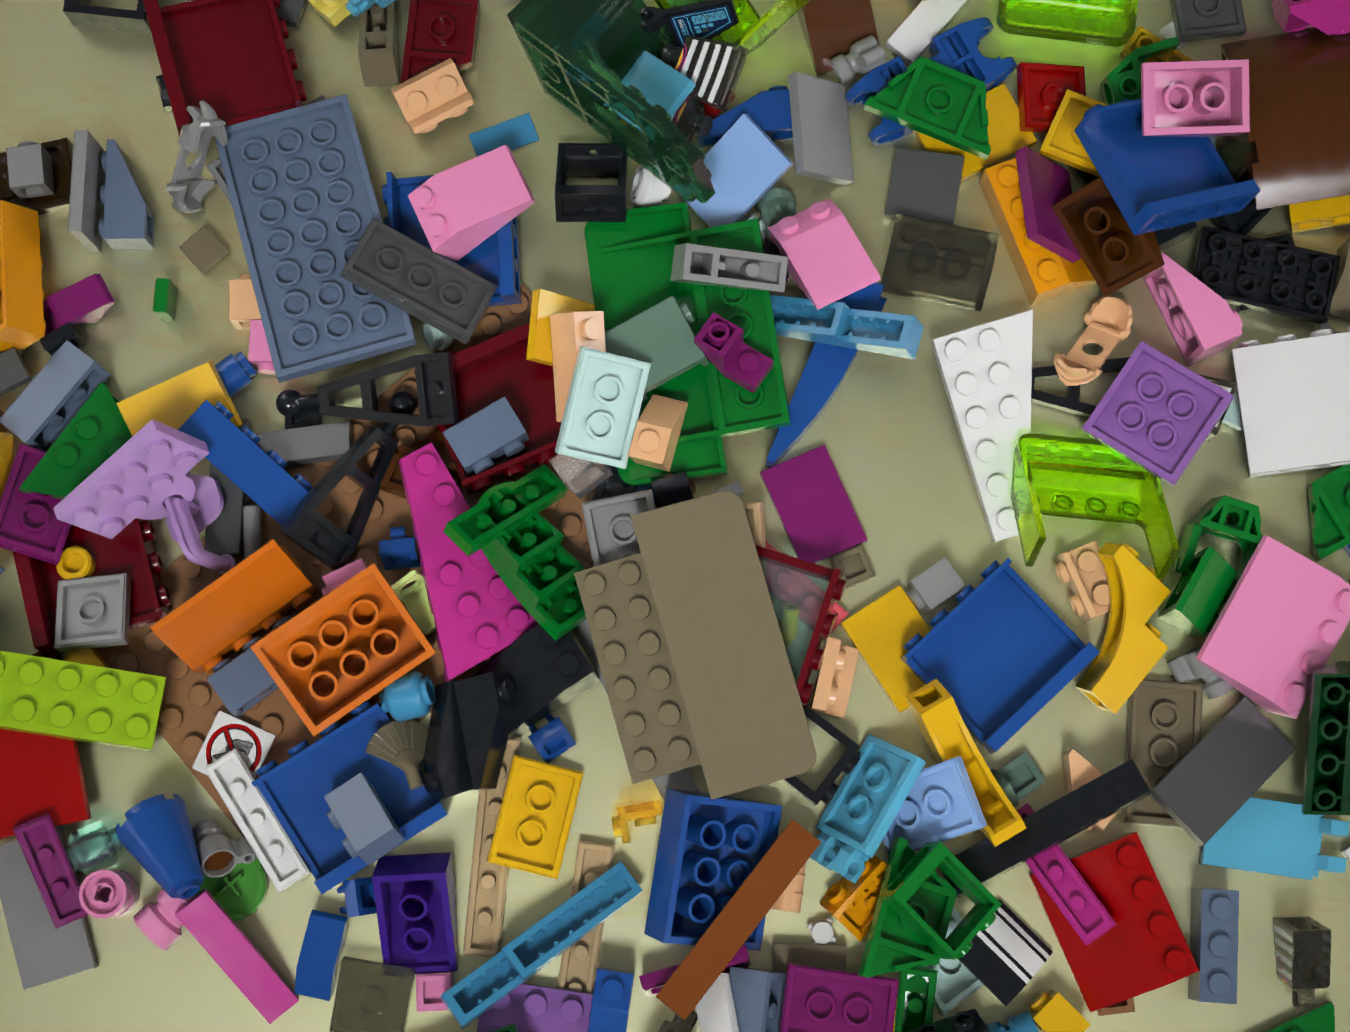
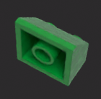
(1199, 594)

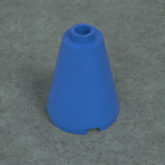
(164, 844)

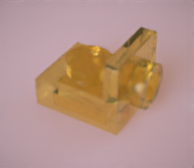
(641, 813)

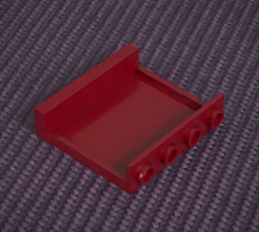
(226, 56)
(500, 370)
(127, 553)

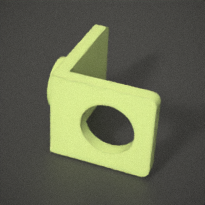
(416, 600)

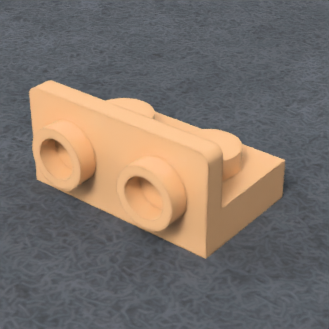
(432, 97)
(1085, 580)
(834, 679)

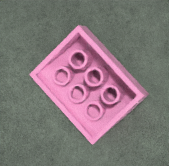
(1277, 628)

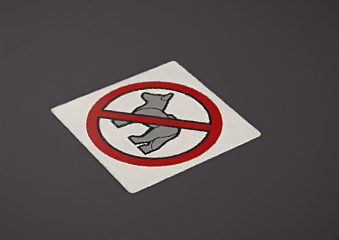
(230, 734)

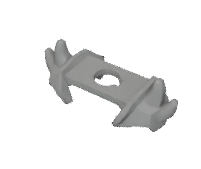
(187, 183)

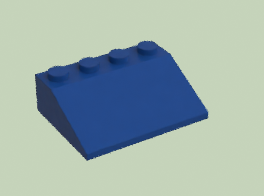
(703, 860)

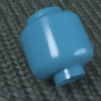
(408, 696)

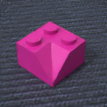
(1325, 15)

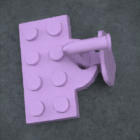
(151, 482)

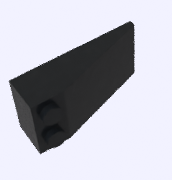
(543, 675)

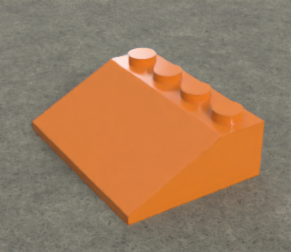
(236, 607)
(343, 649)

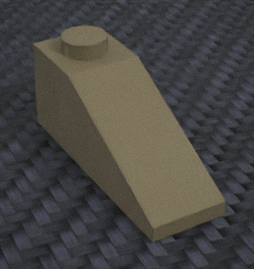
(379, 46)

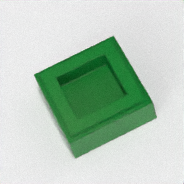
(165, 299)

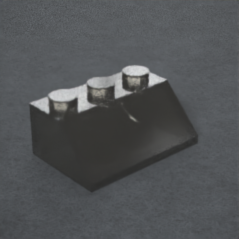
(939, 262)

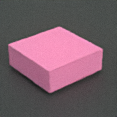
(430, 988)

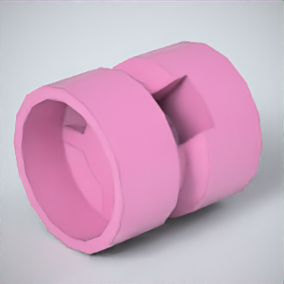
(109, 893)
(159, 920)

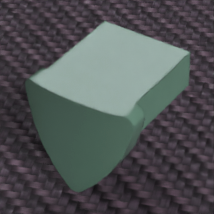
(774, 206)
(1018, 777)

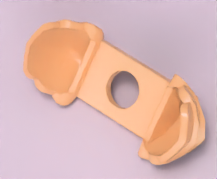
(1107, 326)

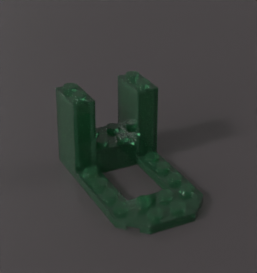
(580, 60)

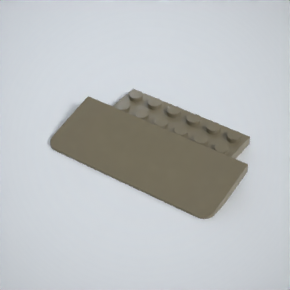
(696, 651)

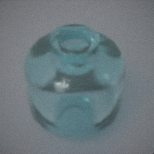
(93, 848)

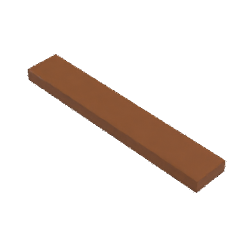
(738, 919)

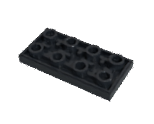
(1266, 274)

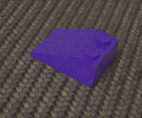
(417, 911)

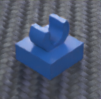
(399, 551)
(551, 739)
(358, 897)

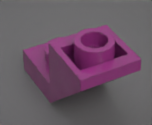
(78, 303)
(735, 360)

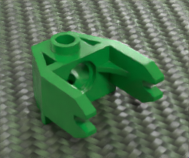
(1128, 72)
(1240, 527)

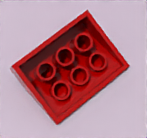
(38, 778)
(1144, 946)

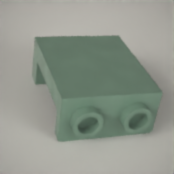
(659, 338)

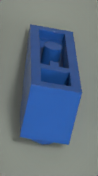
(767, 109)
(611, 1000)

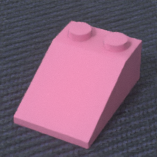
(1195, 98)
(470, 202)
(823, 253)
(1192, 312)

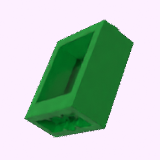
(912, 877)

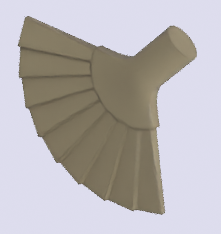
(402, 746)

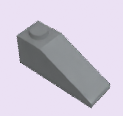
(728, 268)

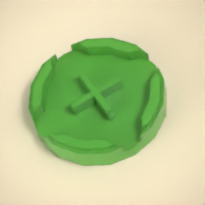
(240, 890)

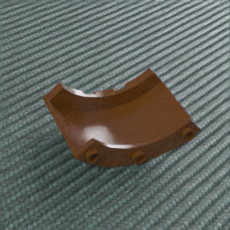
(1297, 115)

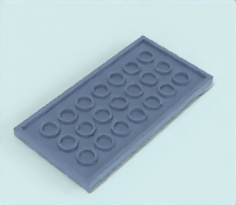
(300, 212)

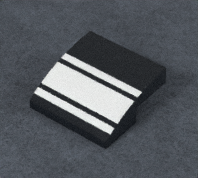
(1005, 955)

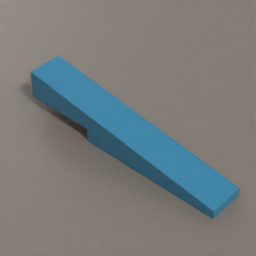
(847, 327)
(540, 945)

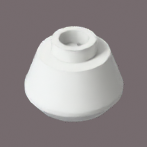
(647, 189)

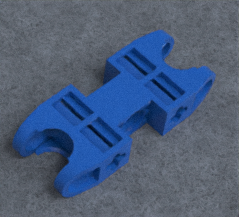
(953, 49)

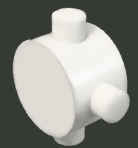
(822, 932)

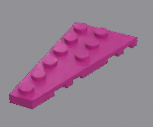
(465, 594)

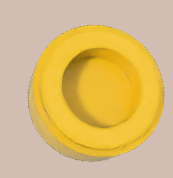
(75, 563)

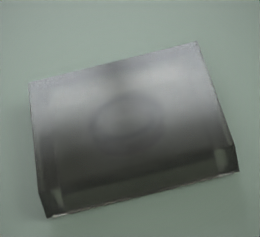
(371, 997)

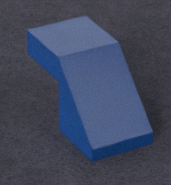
(320, 954)

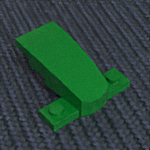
(525, 548)

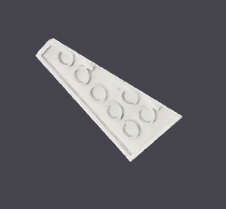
(990, 398)

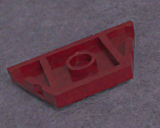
(439, 32)

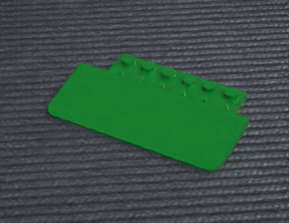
(633, 273)

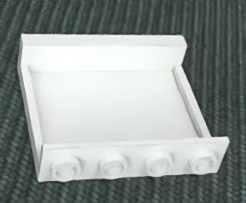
(1295, 402)

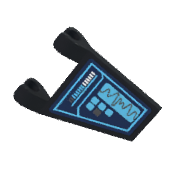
(697, 19)

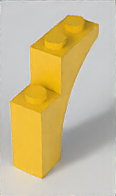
(1130, 643)
(950, 738)

